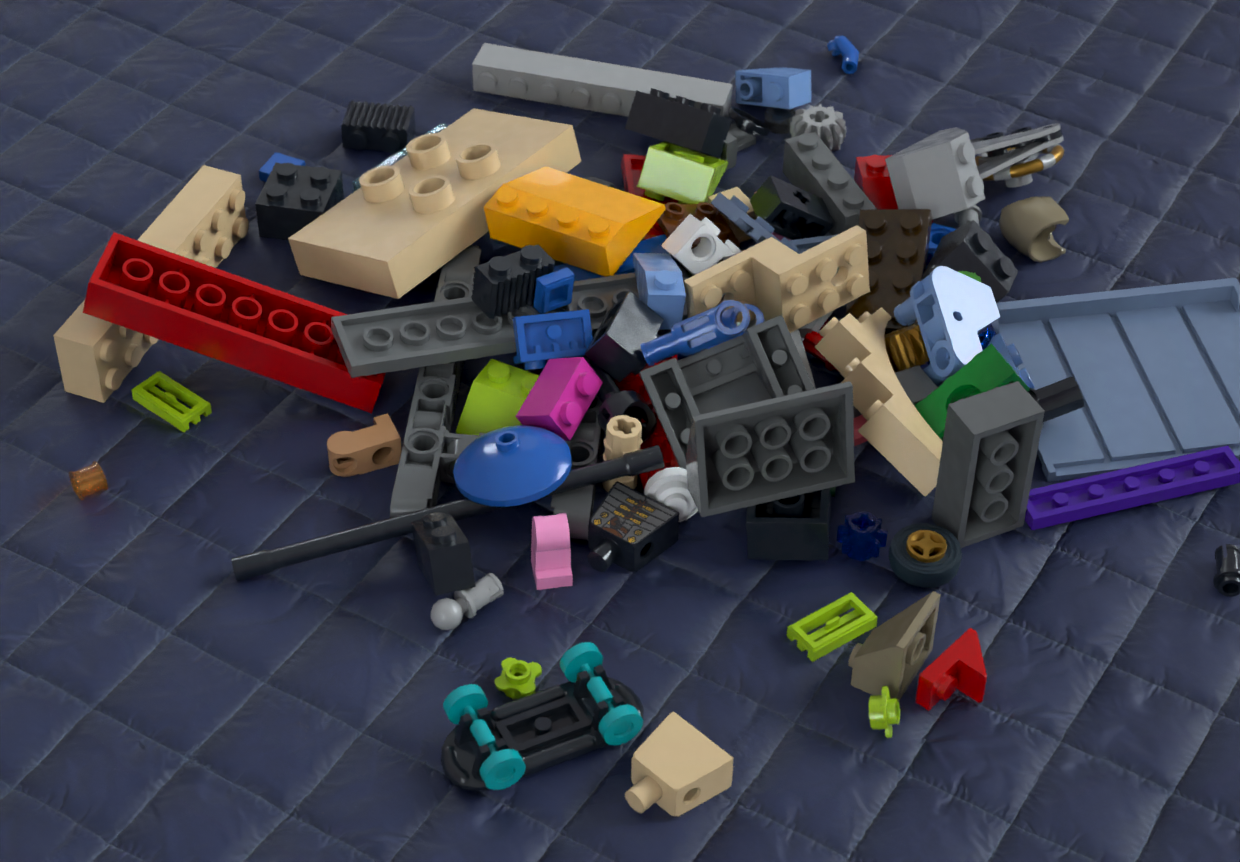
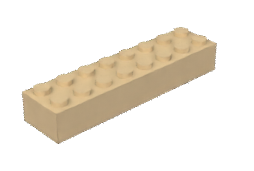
(197, 224)

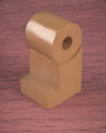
(365, 448)

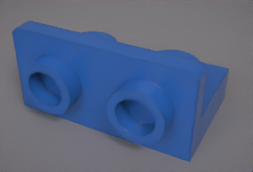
(551, 337)

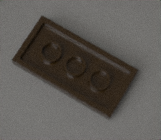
(896, 259)

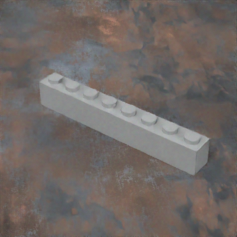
(584, 82)

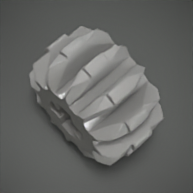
(824, 121)

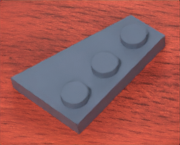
(756, 229)

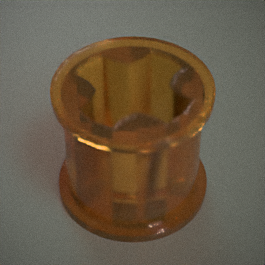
(88, 480)

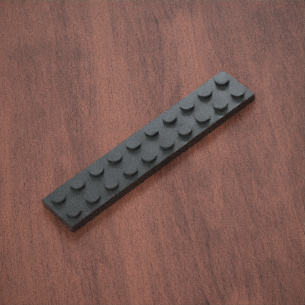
(456, 328)

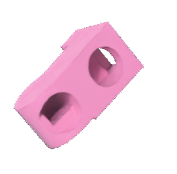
(551, 552)

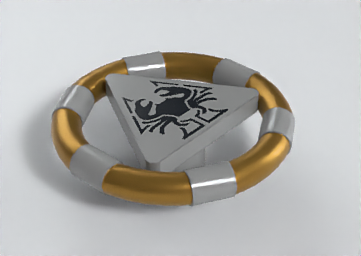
(1020, 172)

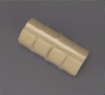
(622, 437)

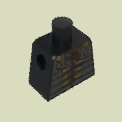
(630, 530)

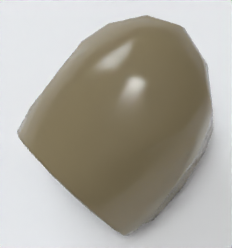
(1030, 225)

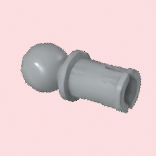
(448, 613)

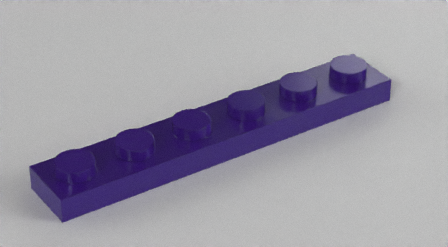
(1131, 487)

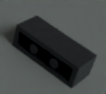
(679, 122)

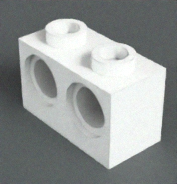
(706, 253)

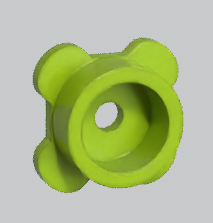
(518, 678)
(884, 712)

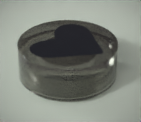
(779, 119)

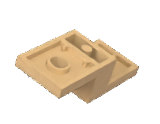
(786, 282)

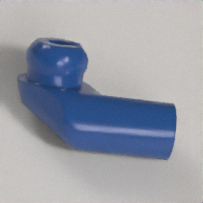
(850, 54)

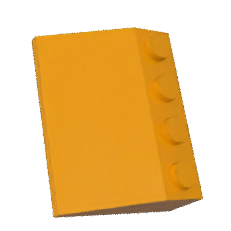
(571, 219)

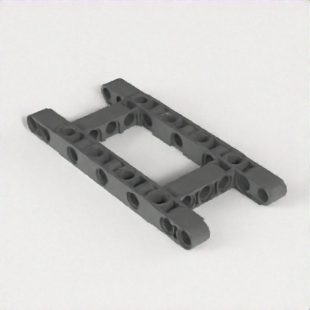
(432, 449)

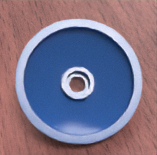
(512, 466)

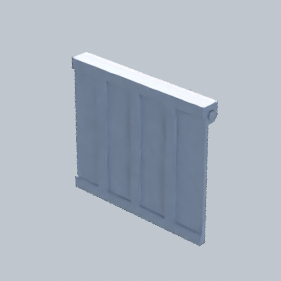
(1150, 367)

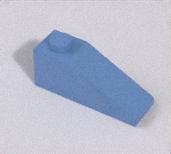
(660, 286)

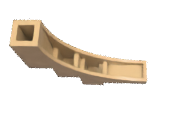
(893, 421)

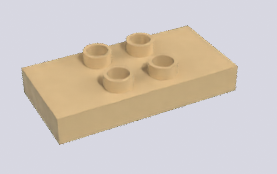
(428, 203)

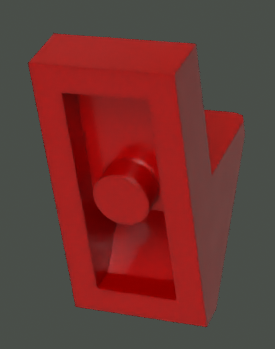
(956, 668)

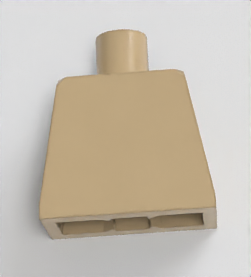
(677, 769)

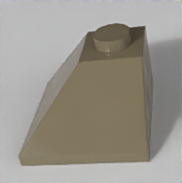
(896, 649)

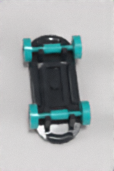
(540, 729)

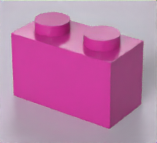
(561, 396)

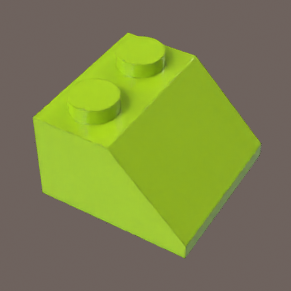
(495, 398)

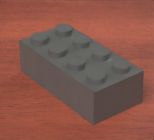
(987, 463)

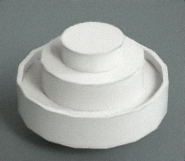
(671, 489)

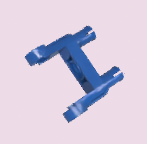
(701, 332)

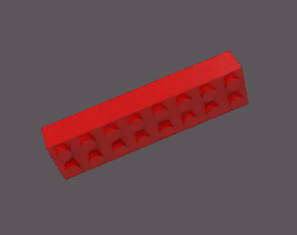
(224, 319)

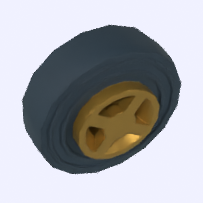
(925, 555)

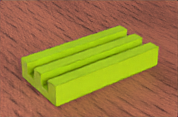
(166, 404)
(837, 629)

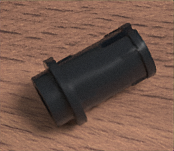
(1228, 570)

